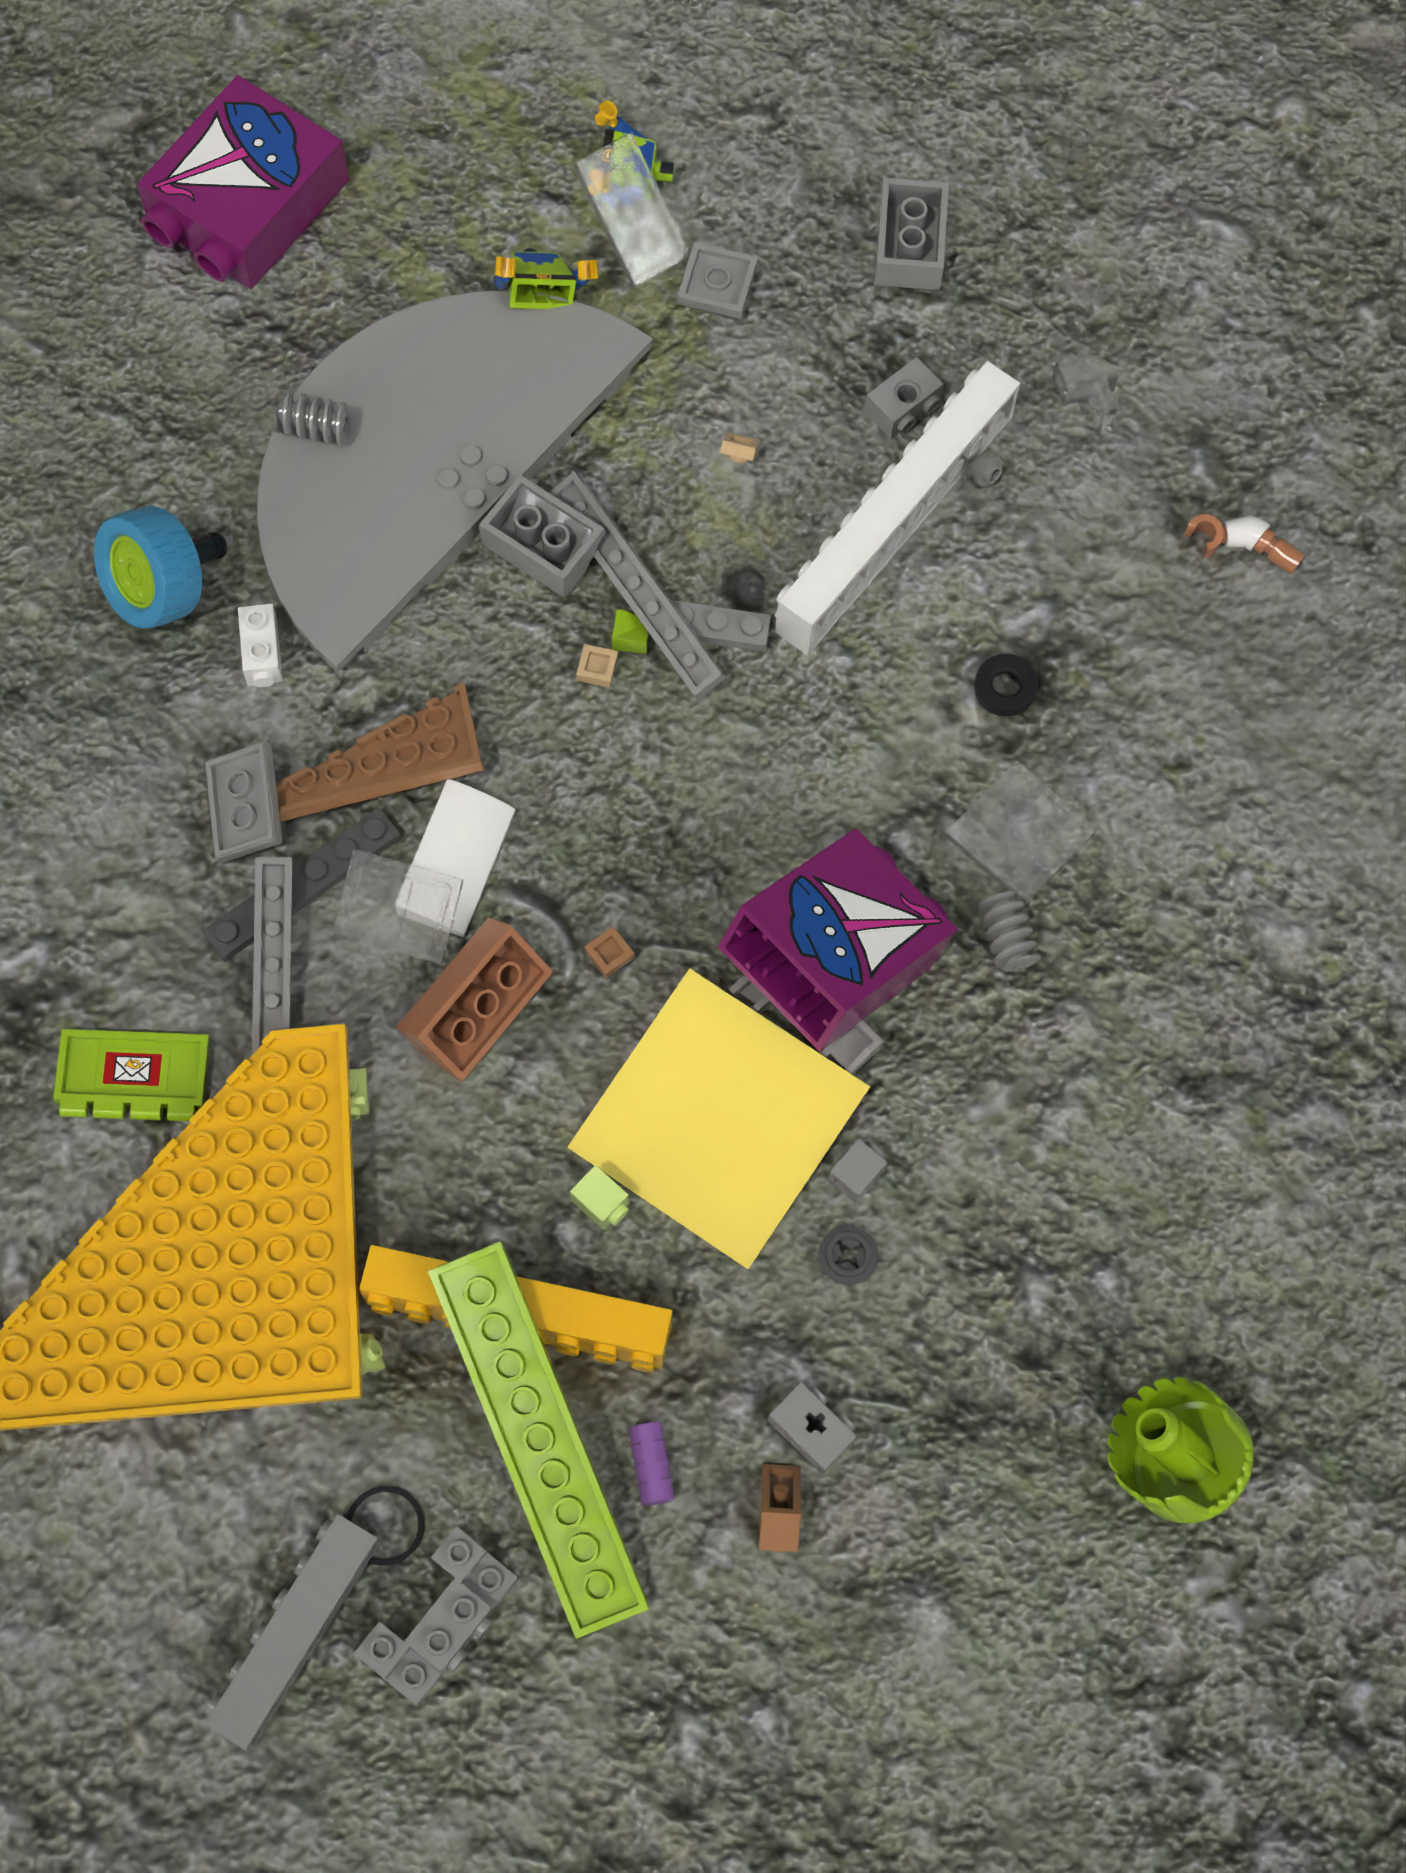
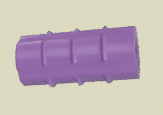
(651, 1463)

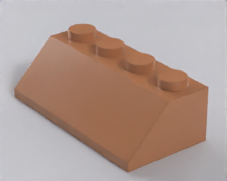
(475, 998)

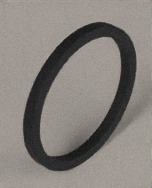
(412, 1548)

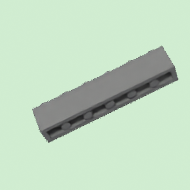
(292, 1633)

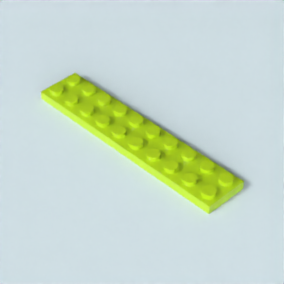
(539, 1440)

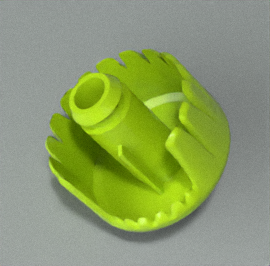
(1181, 1450)

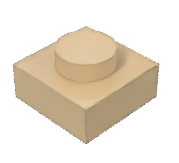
(740, 447)
(597, 665)

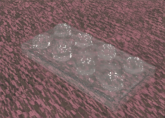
(631, 209)

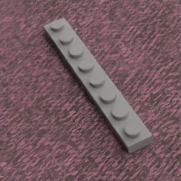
(644, 593)

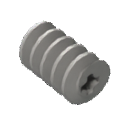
(312, 419)
(1007, 933)

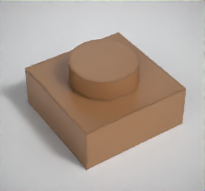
(609, 952)

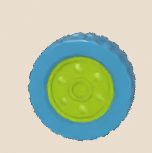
(152, 565)

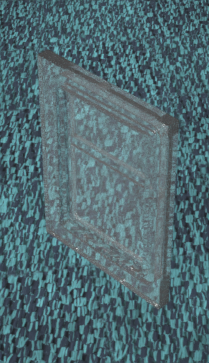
(398, 906)

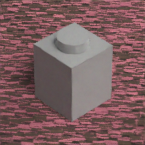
(858, 1170)

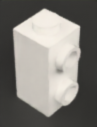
(260, 645)

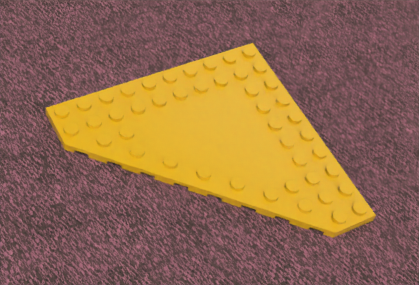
(215, 1269)

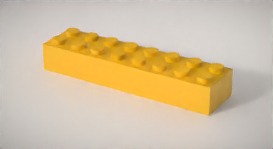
(563, 1315)

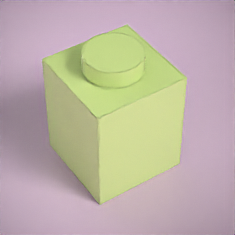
(600, 1198)

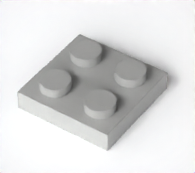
(717, 280)

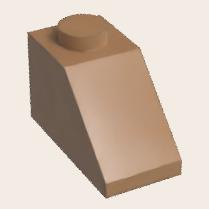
(780, 1508)

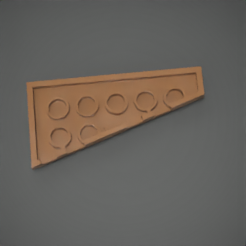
(393, 758)

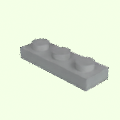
(726, 625)

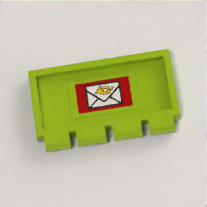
(131, 1071)

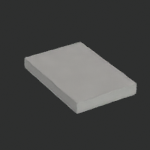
(243, 802)

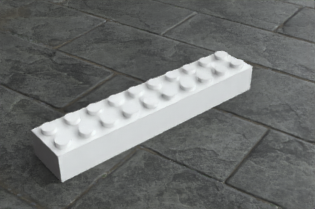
(895, 507)

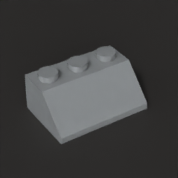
(541, 535)

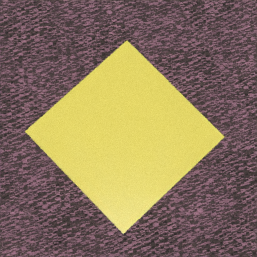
(718, 1118)

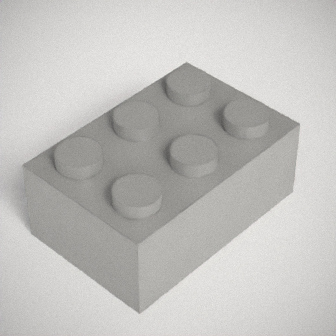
(911, 234)

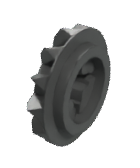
(850, 1238)

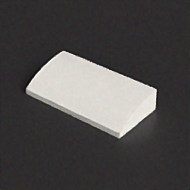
(464, 843)

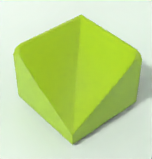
(629, 633)

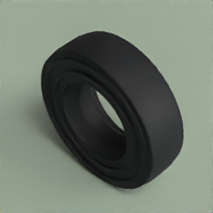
(1005, 705)

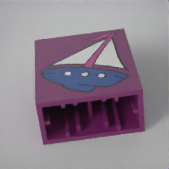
(242, 183)
(837, 938)

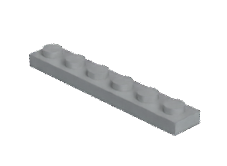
(271, 947)

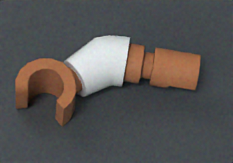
(1246, 533)

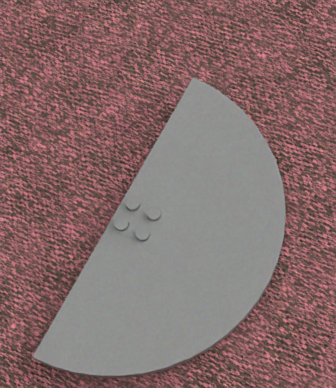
(440, 426)

